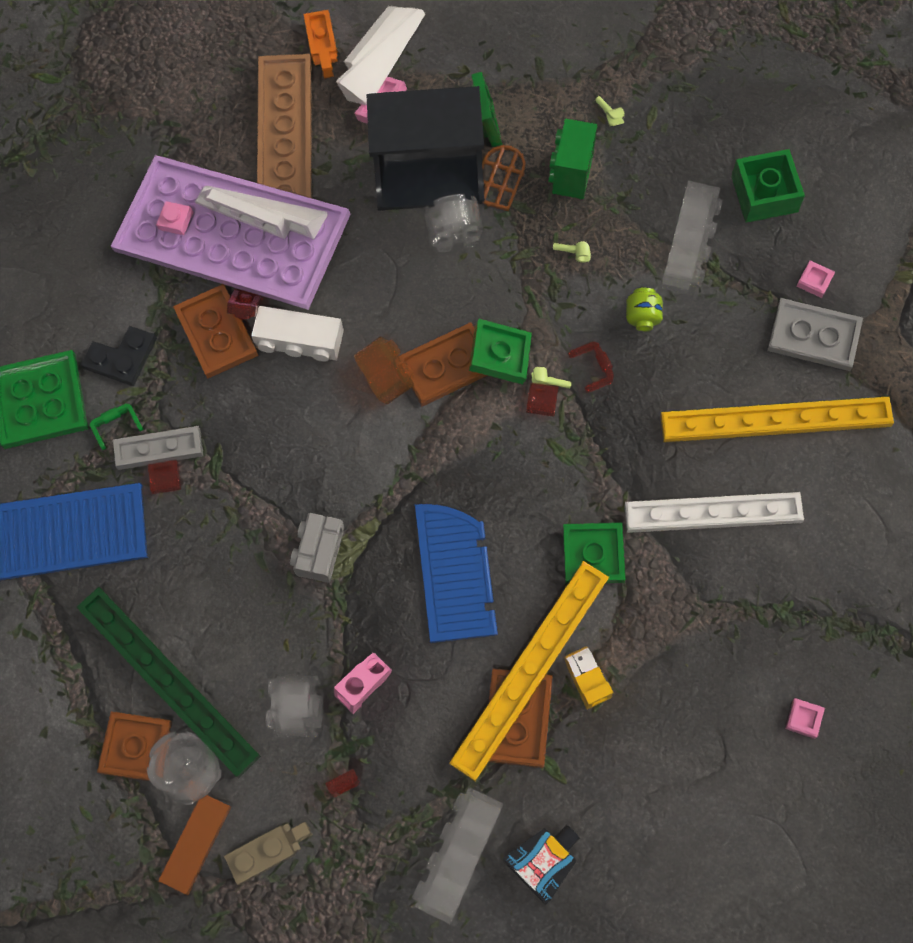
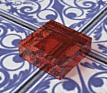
(542, 399)
(164, 477)
(343, 783)

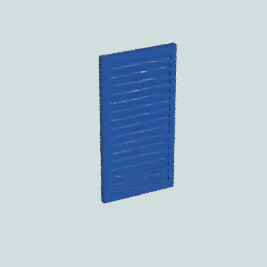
(72, 531)

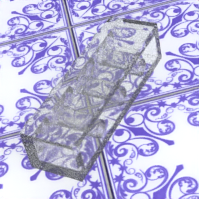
(691, 238)
(458, 856)

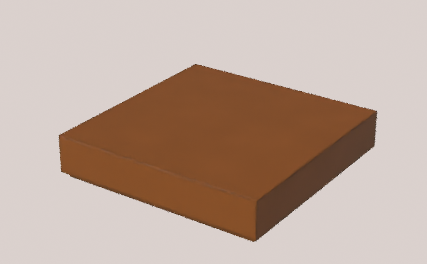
(129, 744)

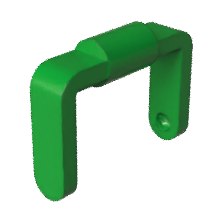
(111, 415)

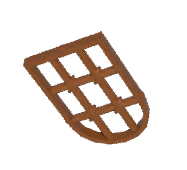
(504, 187)

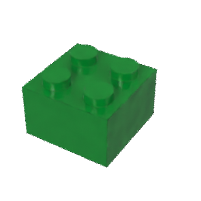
(572, 158)
(767, 185)

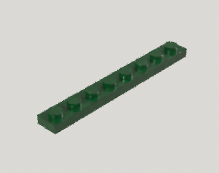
(169, 682)

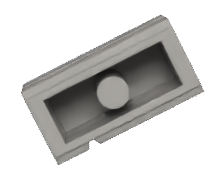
(317, 547)

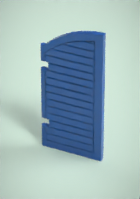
(454, 574)

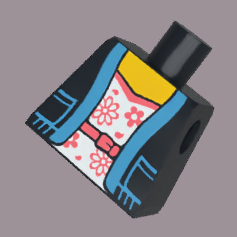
(544, 861)

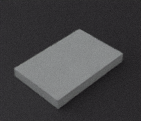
(815, 334)

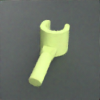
(614, 116)
(581, 250)
(540, 376)

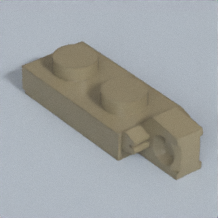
(266, 851)

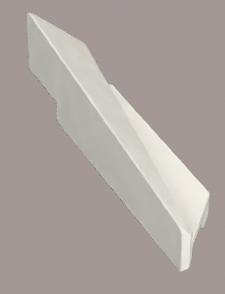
(378, 52)
(263, 213)

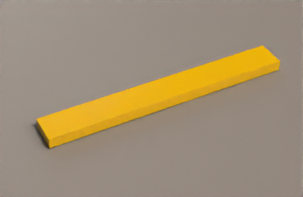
(776, 419)
(528, 671)

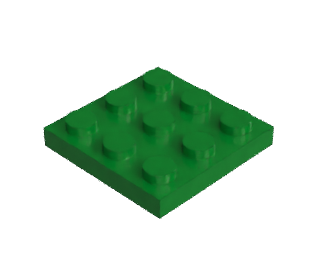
(40, 399)

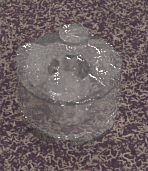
(453, 222)
(295, 706)
(183, 767)

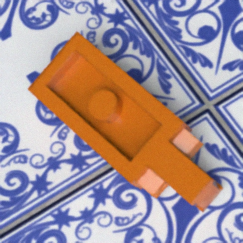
(321, 40)

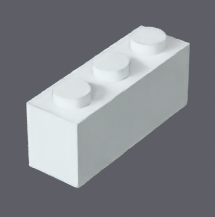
(297, 333)

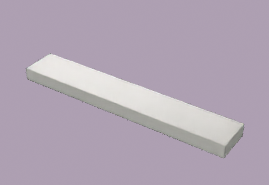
(713, 512)

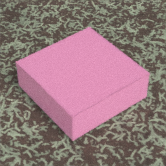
(815, 279)
(805, 718)

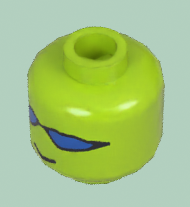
(644, 309)

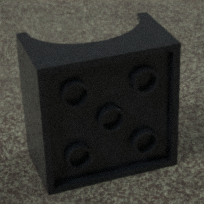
(426, 146)

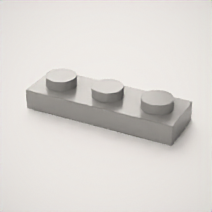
(158, 447)

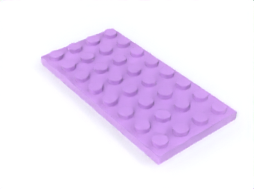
(222, 246)

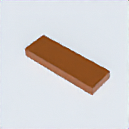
(194, 844)

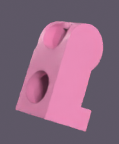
(361, 682)

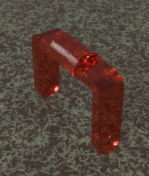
(603, 361)

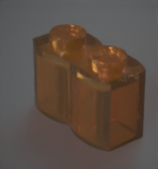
(384, 369)

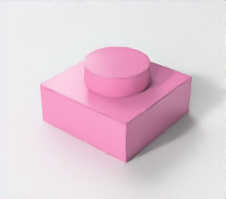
(174, 218)

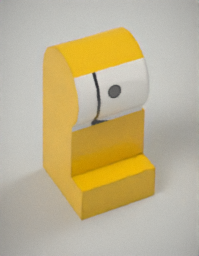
(588, 677)

